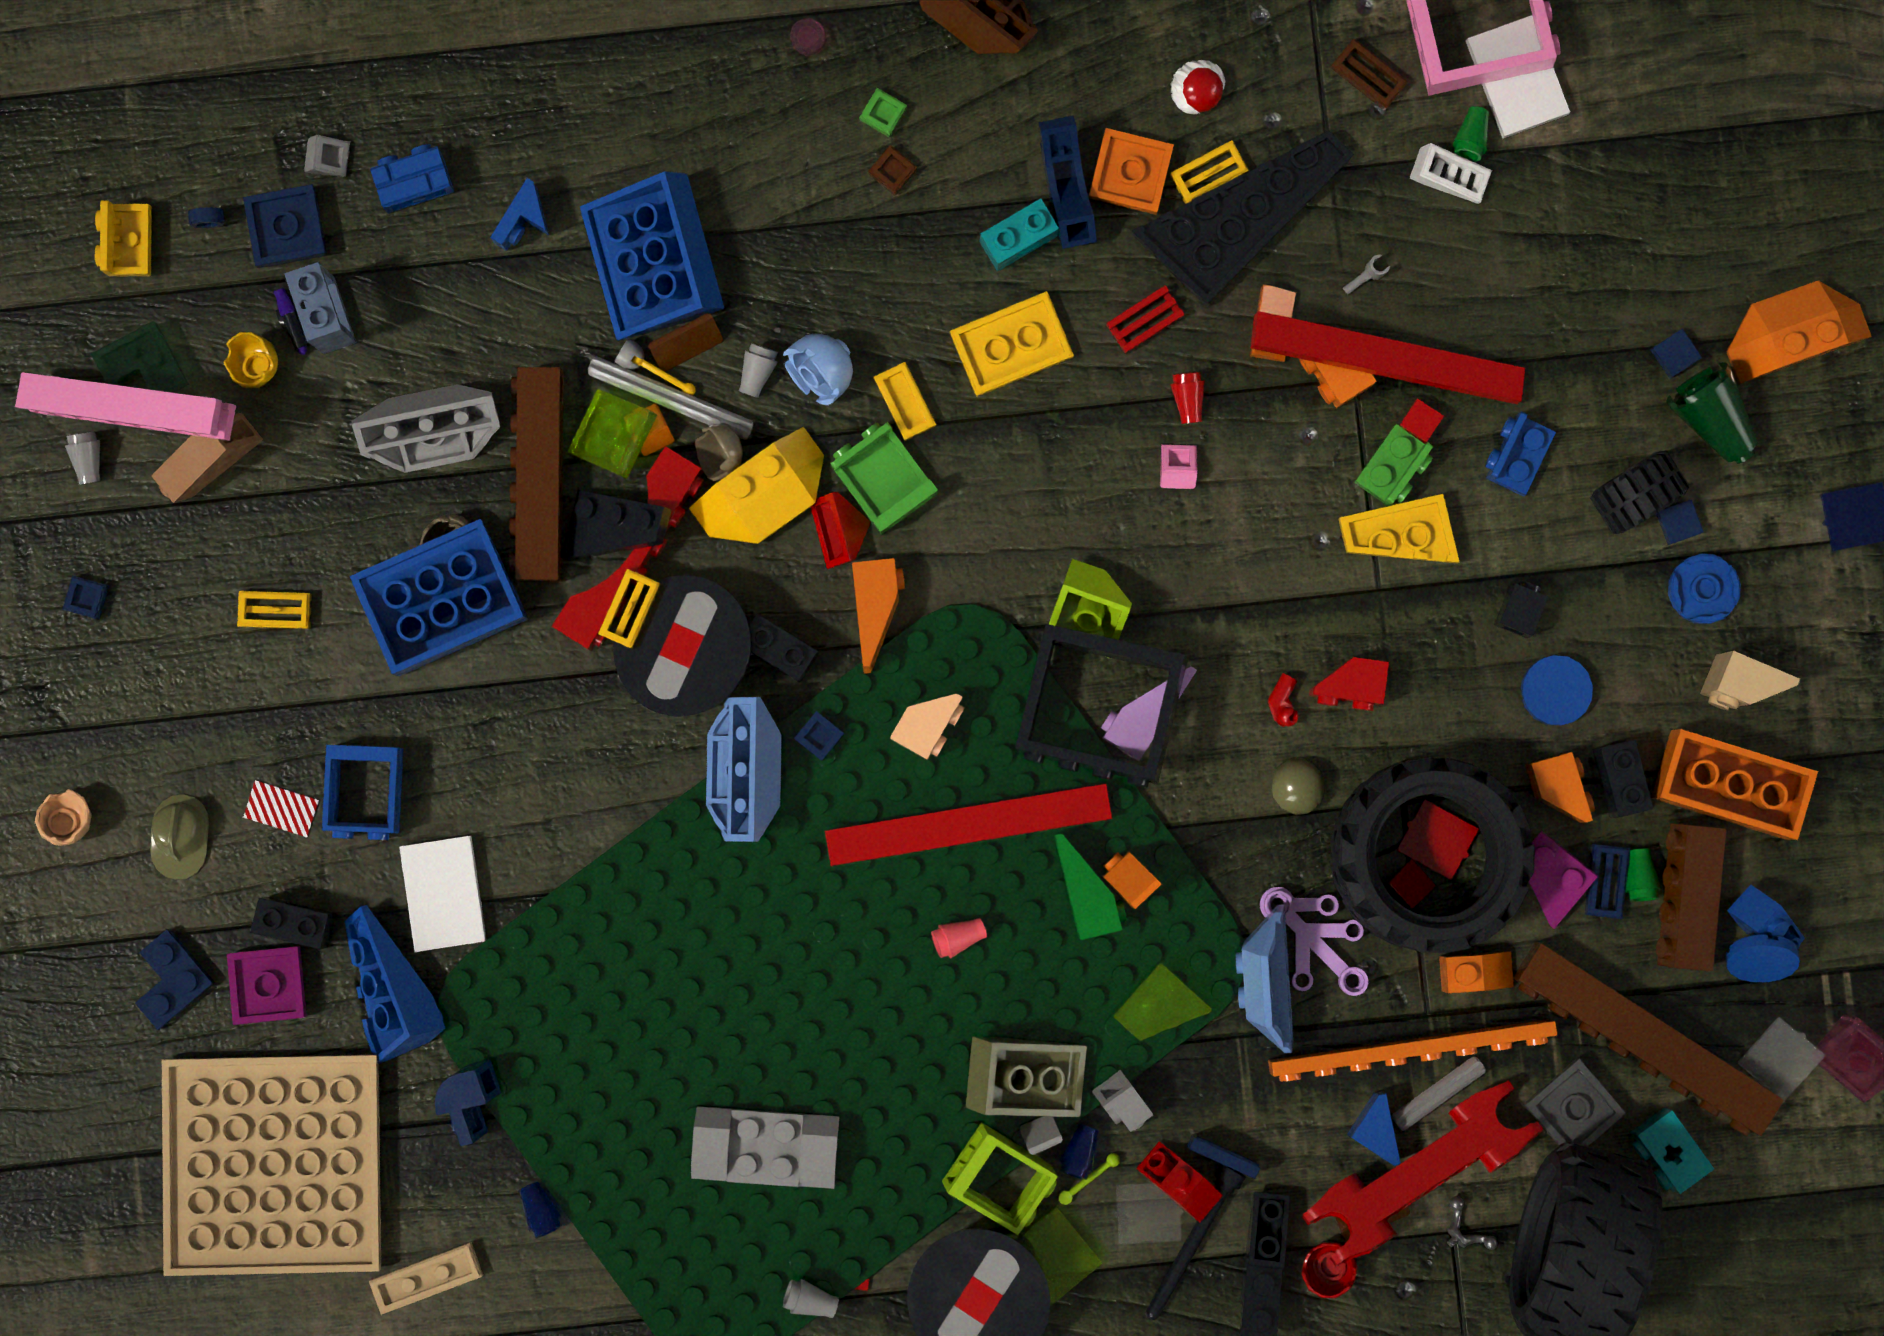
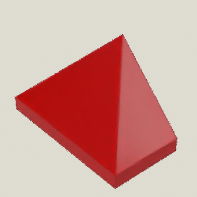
(839, 529)

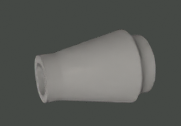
(757, 368)
(85, 456)
(809, 1300)

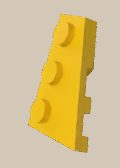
(1403, 530)

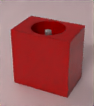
(1421, 420)

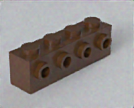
(1691, 897)

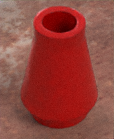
(1188, 394)

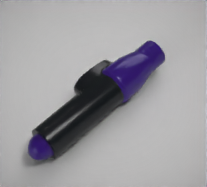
(288, 319)

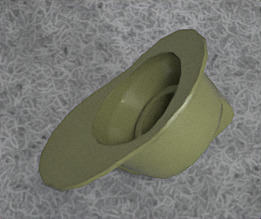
(179, 836)

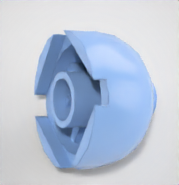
(820, 365)

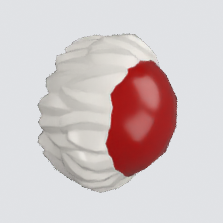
(1197, 86)

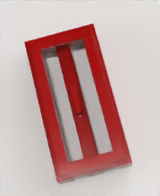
(1169, 302)

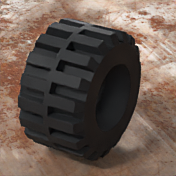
(1640, 492)

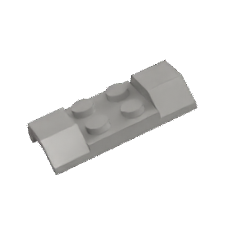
(764, 1147)

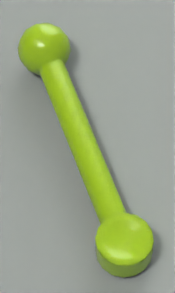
(1065, 1196)

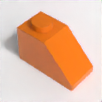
(1130, 879)
(1476, 972)

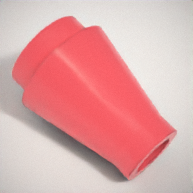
(956, 937)

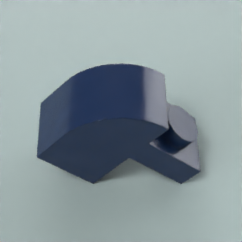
(462, 1097)

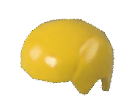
(251, 360)

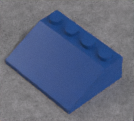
(651, 255)
(438, 598)

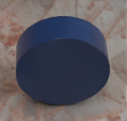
(206, 217)

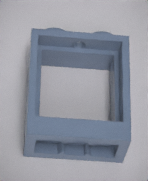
(325, 316)

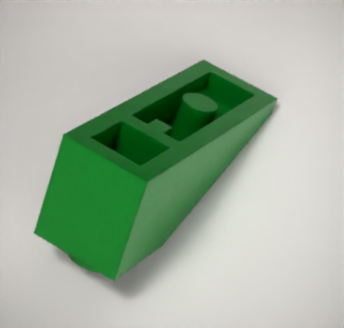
(1089, 897)

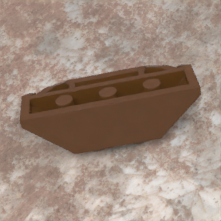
(984, 24)

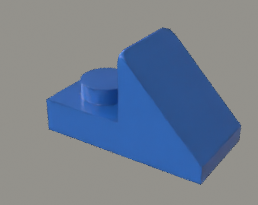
(524, 208)

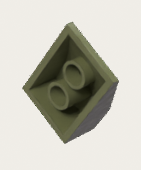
(1025, 1077)

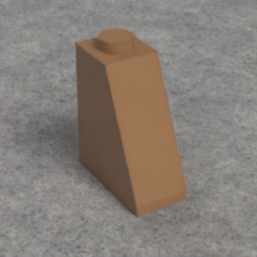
(203, 460)

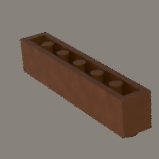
(538, 474)

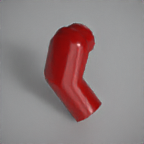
(1280, 704)

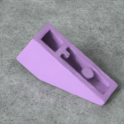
(1136, 723)

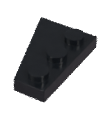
(612, 524)

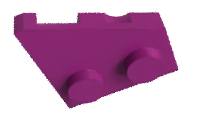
(1558, 878)

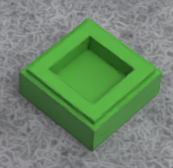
(883, 112)

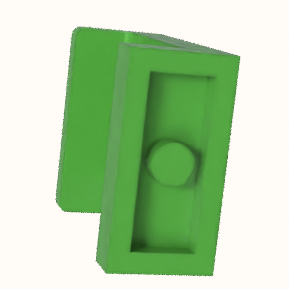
(883, 477)

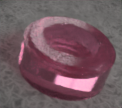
(807, 37)

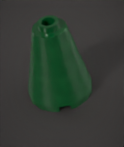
(1716, 412)

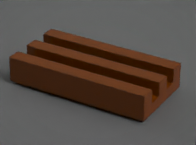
(1362, 86)

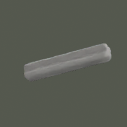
(1438, 1093)

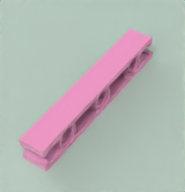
(126, 406)

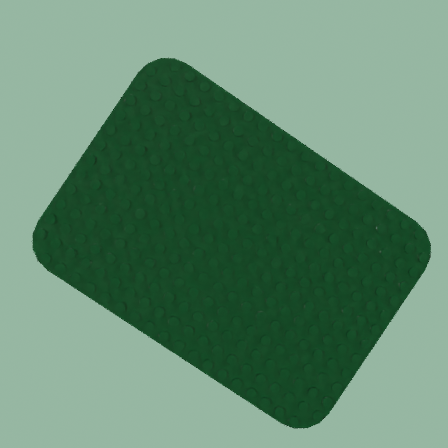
(816, 989)

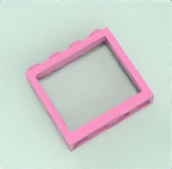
(1440, 81)

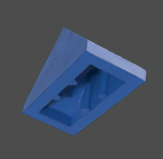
(1375, 1129)

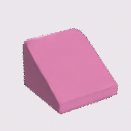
(1178, 466)

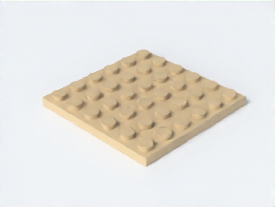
(271, 1165)

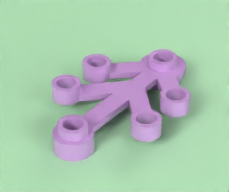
(1308, 936)

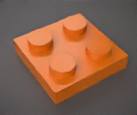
(1131, 171)

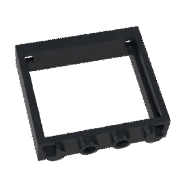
(1112, 648)

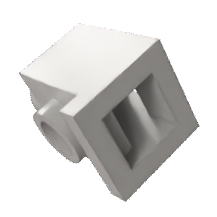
(1122, 1101)

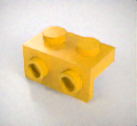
(124, 239)

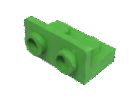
(1394, 465)

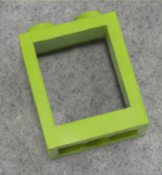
(971, 1161)

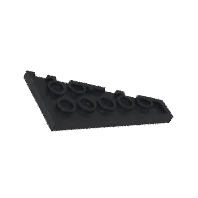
(1229, 225)

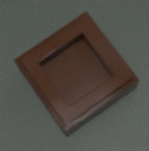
(892, 170)

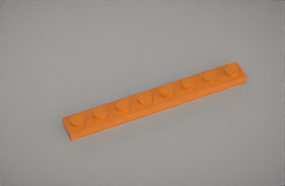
(1426, 1047)

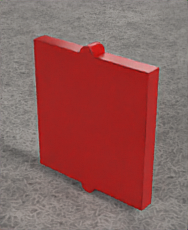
(1437, 839)

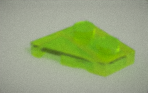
(1159, 1005)

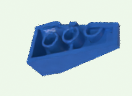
(396, 999)

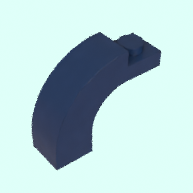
(1066, 182)

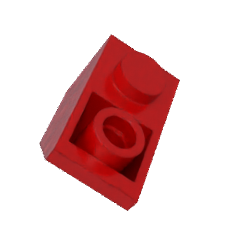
(1354, 681)
(1179, 1181)

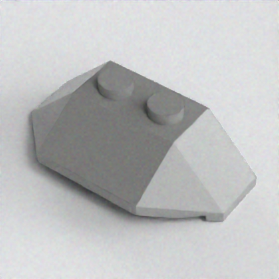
(427, 427)

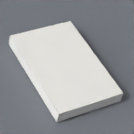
(1523, 99)
(443, 893)

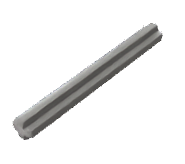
(668, 396)

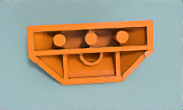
(1794, 329)

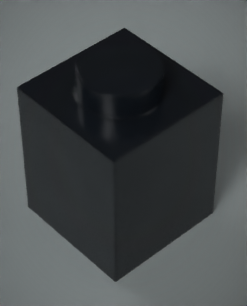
(1521, 609)

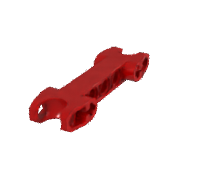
(1474, 1139)

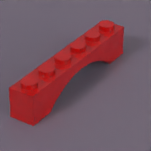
(668, 486)

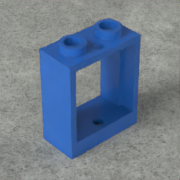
(333, 759)

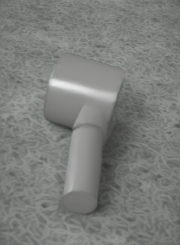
(1369, 273)

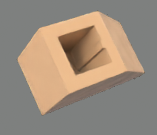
(924, 723)

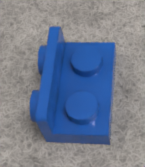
(1520, 453)

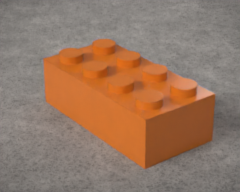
(1734, 784)

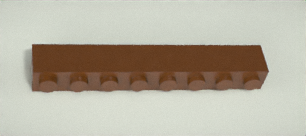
(1647, 1039)

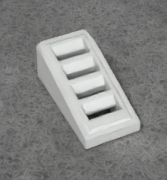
(1432, 179)

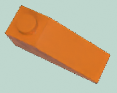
(876, 601)

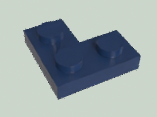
(181, 979)

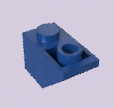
(1762, 915)

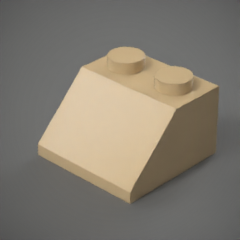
(1741, 681)

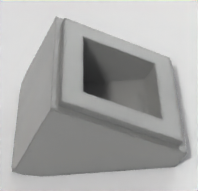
(326, 156)
(1040, 1134)

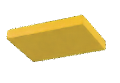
(1011, 344)

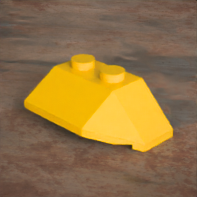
(763, 491)

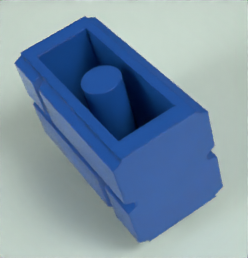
(411, 178)

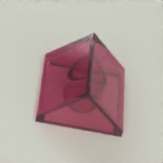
(1854, 1057)

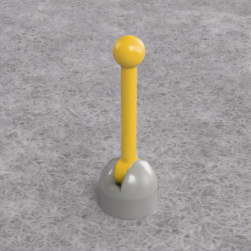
(632, 356)

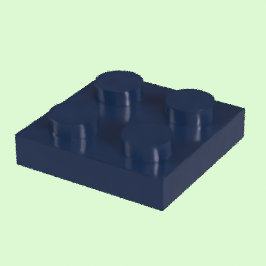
(285, 226)

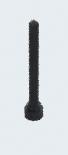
(1226, 1183)

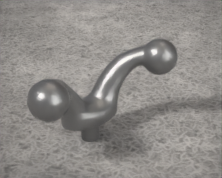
(1463, 1240)

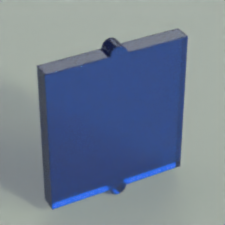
(1854, 516)

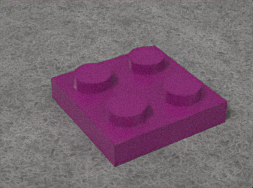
(266, 985)

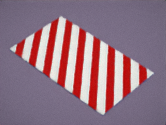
(281, 808)

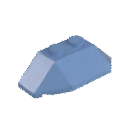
(743, 769)
(1267, 980)

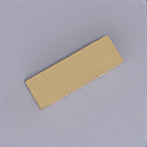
(426, 1278)

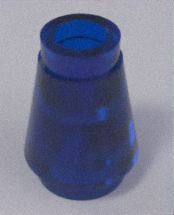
(1080, 1153)
(539, 1210)

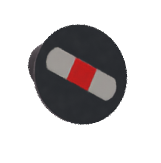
(688, 648)
(979, 1286)

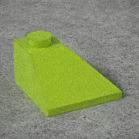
(1091, 602)

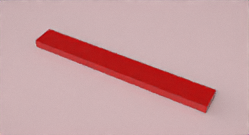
(1387, 357)
(968, 824)

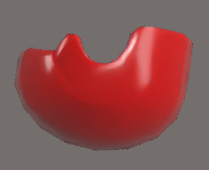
(1323, 1276)

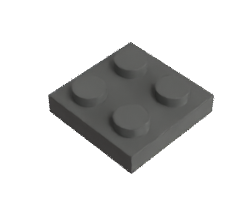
(1574, 1106)

